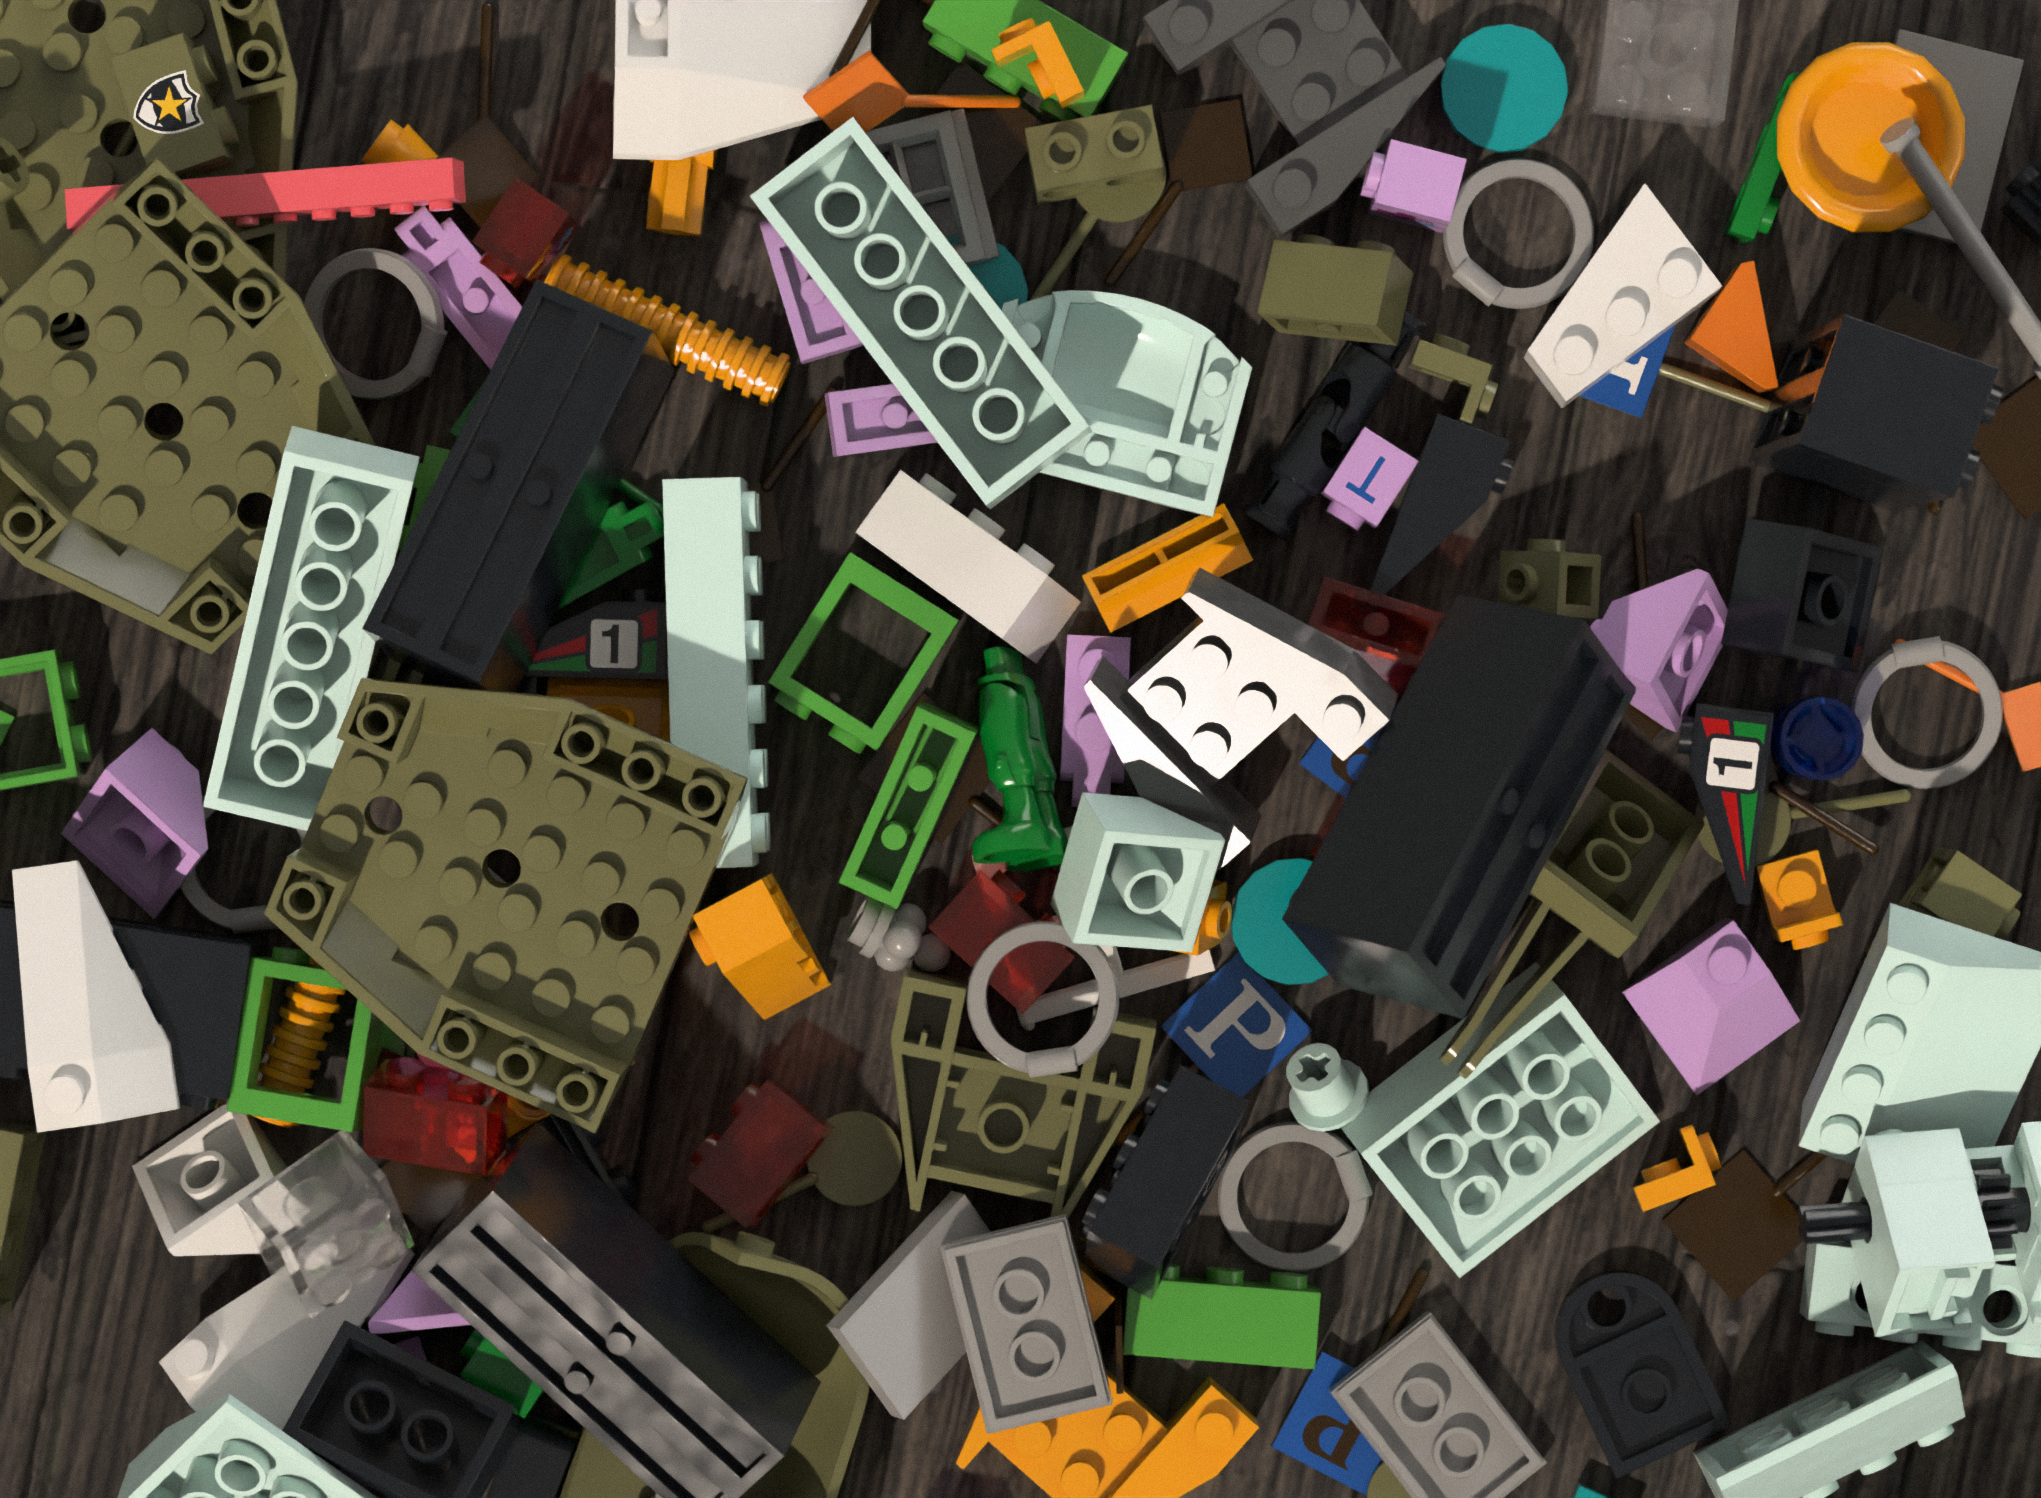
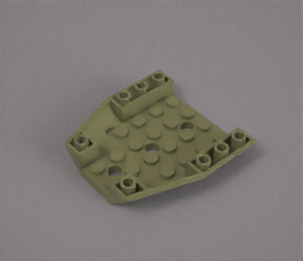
(65, 97)
(176, 320)
(525, 973)

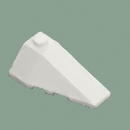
(86, 1020)
(267, 1347)

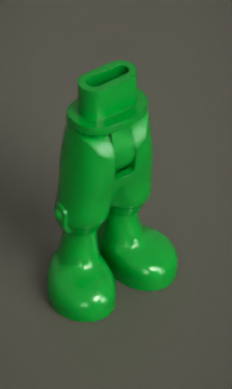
(1019, 767)

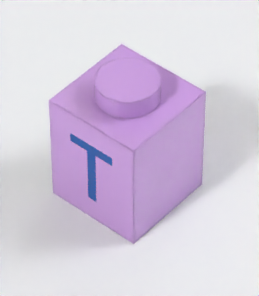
(1367, 480)

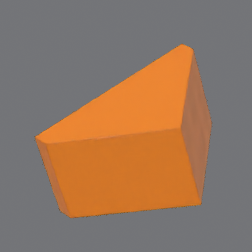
(1735, 331)

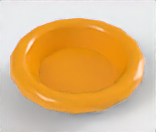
(1834, 130)

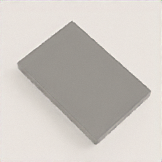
(1986, 92)
(904, 1318)
(1026, 1324)
(1435, 1418)

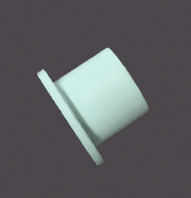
(1325, 1088)

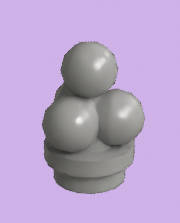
(897, 936)

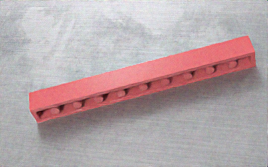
(309, 192)

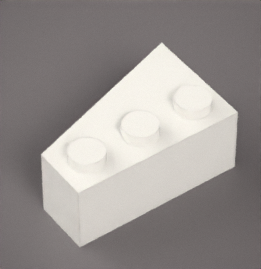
(1622, 301)
(969, 563)

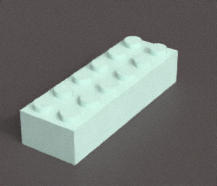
(921, 313)
(303, 637)
(717, 640)

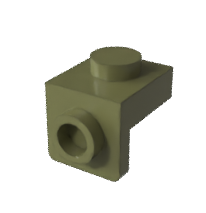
(1449, 361)

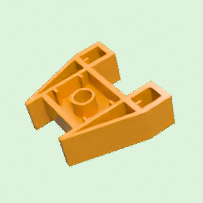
(1124, 1445)

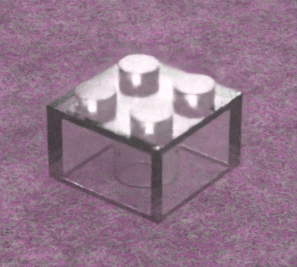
(1664, 60)
(327, 1223)

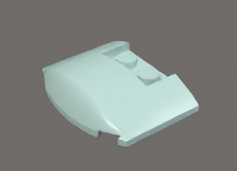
(1147, 385)

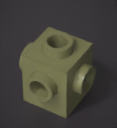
(1551, 579)

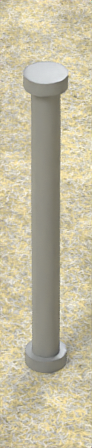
(1904, 142)

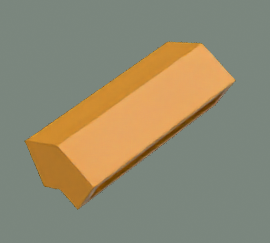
(1163, 567)

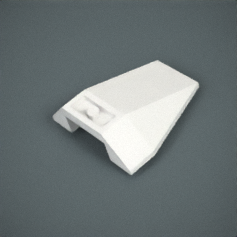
(720, 70)

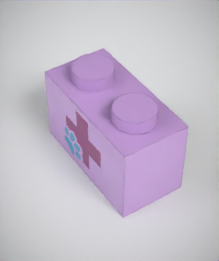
(1413, 185)

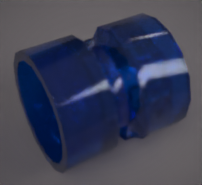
(1816, 738)

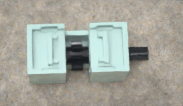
(1931, 1220)

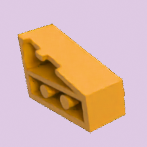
(759, 947)

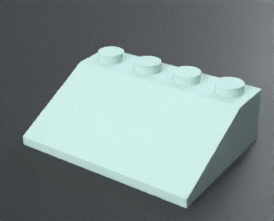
(1927, 1038)
(1510, 1139)
(1839, 1430)
(232, 1454)

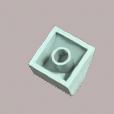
(1135, 875)

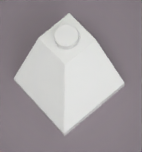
(202, 1177)

